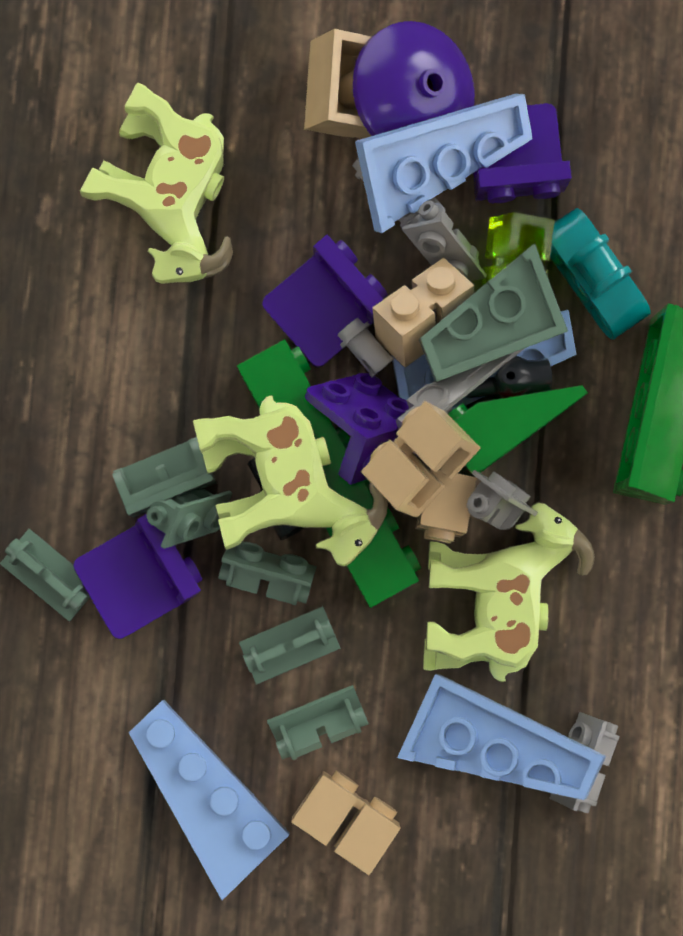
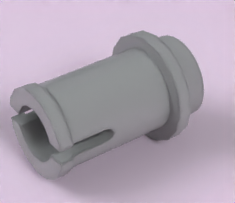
(365, 346)

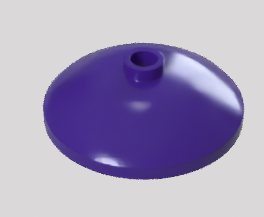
(393, 76)

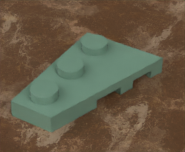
(498, 319)

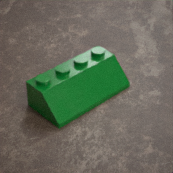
(654, 433)

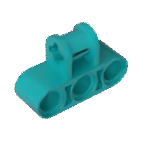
(597, 275)

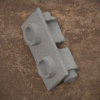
(437, 240)
(498, 501)
(600, 737)

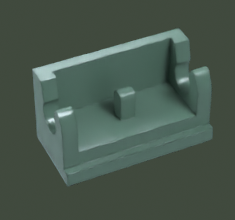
(162, 477)

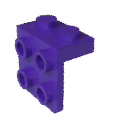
(530, 169)
(323, 300)
(364, 412)
(136, 578)

